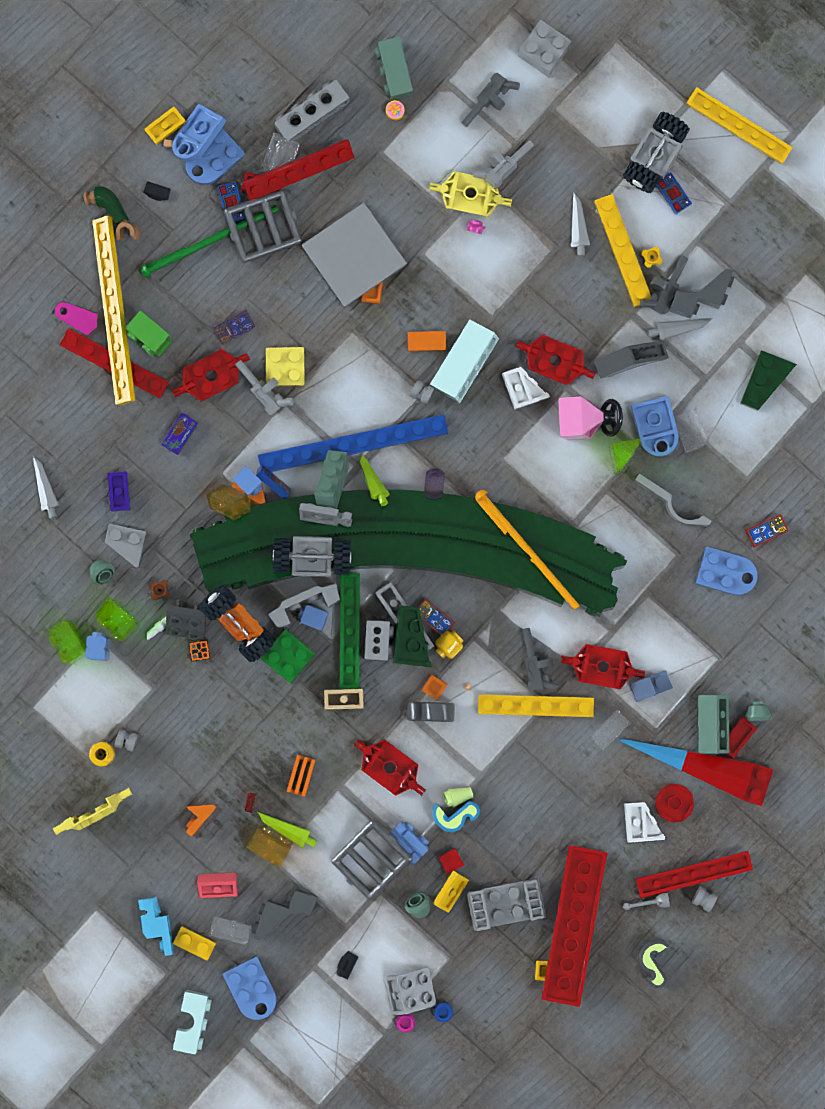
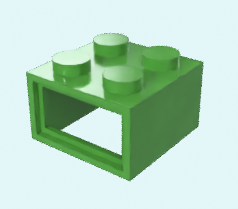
(149, 334)

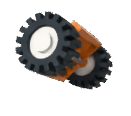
(238, 623)

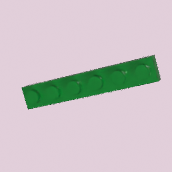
(349, 631)

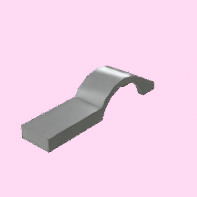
(666, 497)

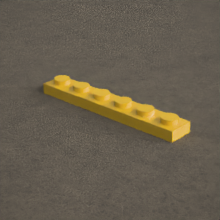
(739, 125)
(622, 249)
(536, 705)

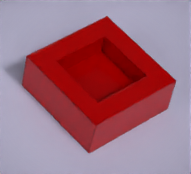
(451, 861)

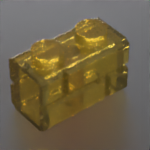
(229, 501)
(269, 846)

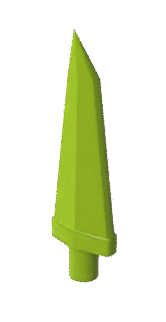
(375, 486)
(294, 833)

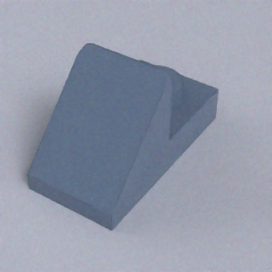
(651, 686)

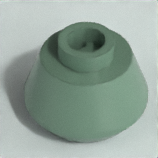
(101, 572)
(758, 712)
(418, 905)

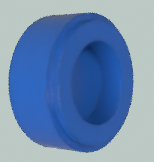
(443, 1012)

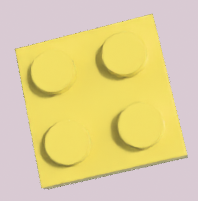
(286, 366)

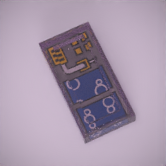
(234, 327)

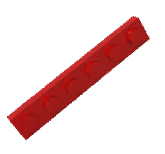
(298, 169)
(100, 356)
(694, 874)

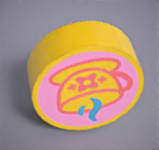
(395, 110)

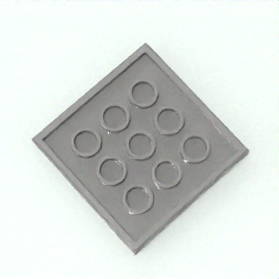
(354, 255)

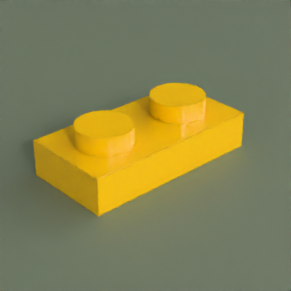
(165, 125)
(451, 891)
(194, 943)

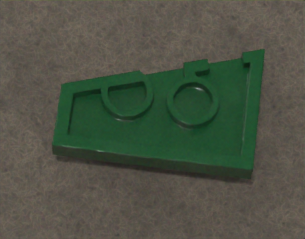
(765, 379)
(410, 641)

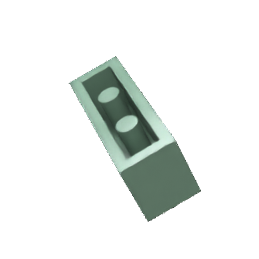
(394, 69)
(332, 479)
(713, 723)

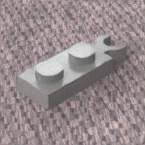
(324, 515)

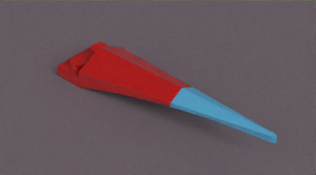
(736, 777)

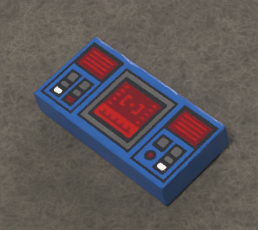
(673, 193)
(230, 197)
(273, 482)

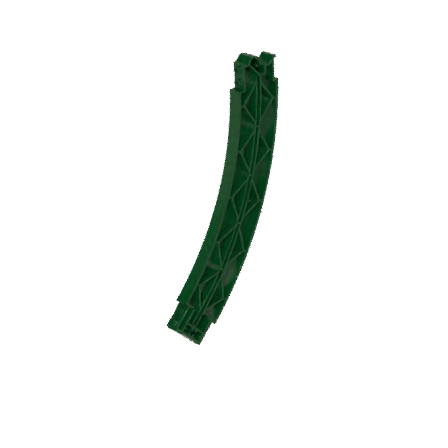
(417, 534)

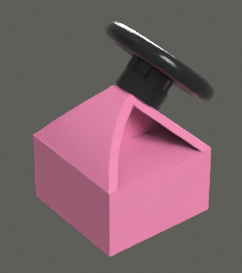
(581, 418)

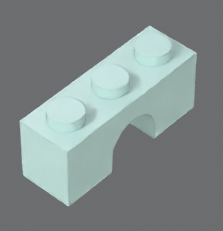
(189, 1039)

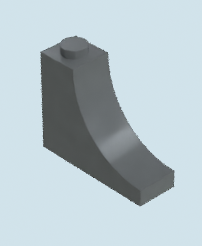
(631, 358)

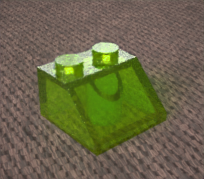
(117, 620)
(68, 642)

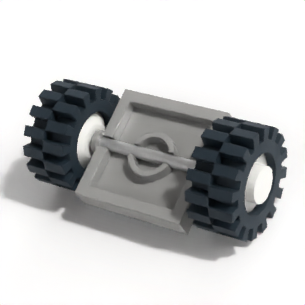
(656, 152)
(311, 556)

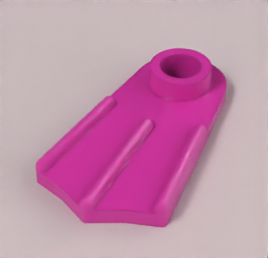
(78, 318)

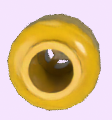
(449, 644)
(97, 759)

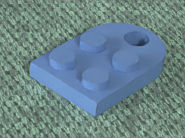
(197, 133)
(216, 160)
(655, 424)
(725, 571)
(250, 987)

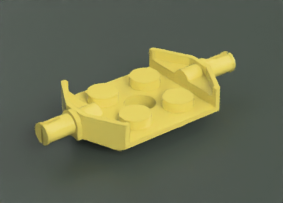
(454, 194)
(88, 818)

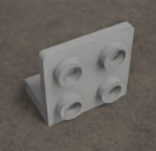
(410, 991)

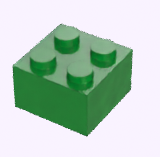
(288, 656)

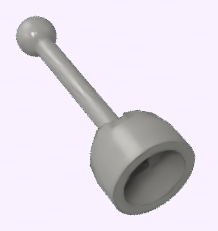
(661, 900)

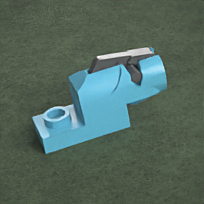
(153, 924)

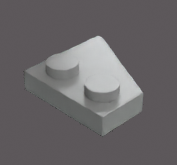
(126, 542)

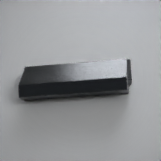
(156, 191)
(346, 964)

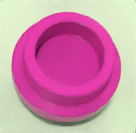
(405, 1022)

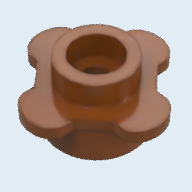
(154, 588)

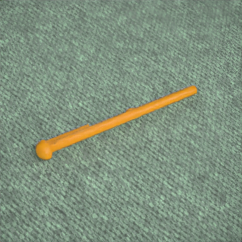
(506, 527)

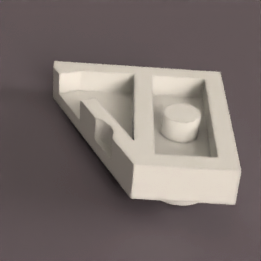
(522, 388)
(640, 823)

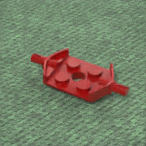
(544, 348)
(195, 375)
(587, 671)
(383, 752)

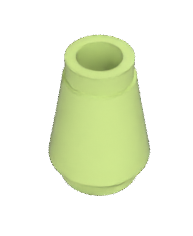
(457, 796)

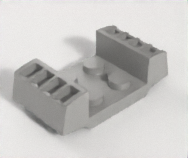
(294, 603)
(506, 904)

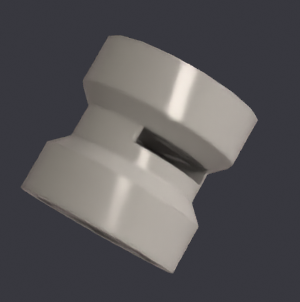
(422, 392)
(126, 740)
(704, 899)

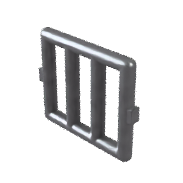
(261, 250)
(382, 882)

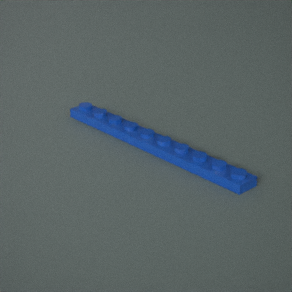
(355, 443)

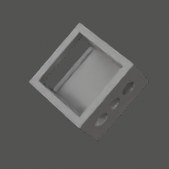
(544, 48)
(386, 633)

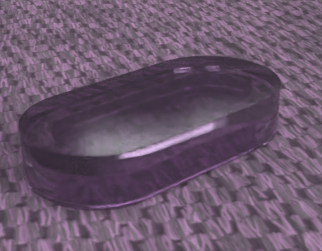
(434, 483)

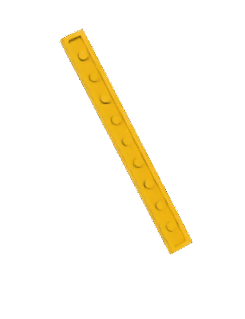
(113, 310)

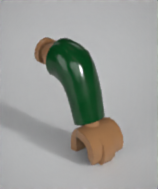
(107, 199)

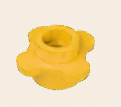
(652, 252)

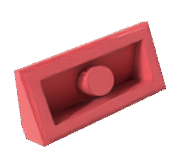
(217, 885)

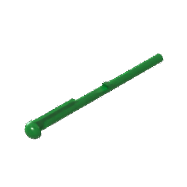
(146, 270)

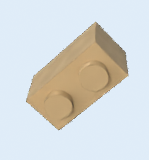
(344, 699)

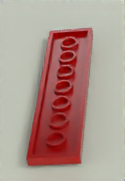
(574, 926)

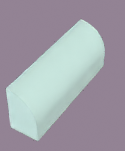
(464, 361)

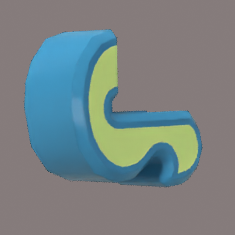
(456, 820)

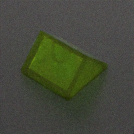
(621, 453)

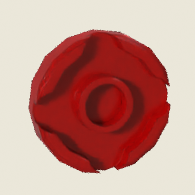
(674, 803)

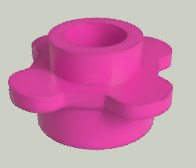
(475, 226)

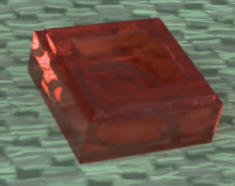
(250, 802)

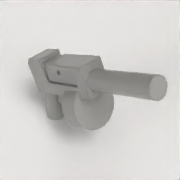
(502, 166)
(263, 391)

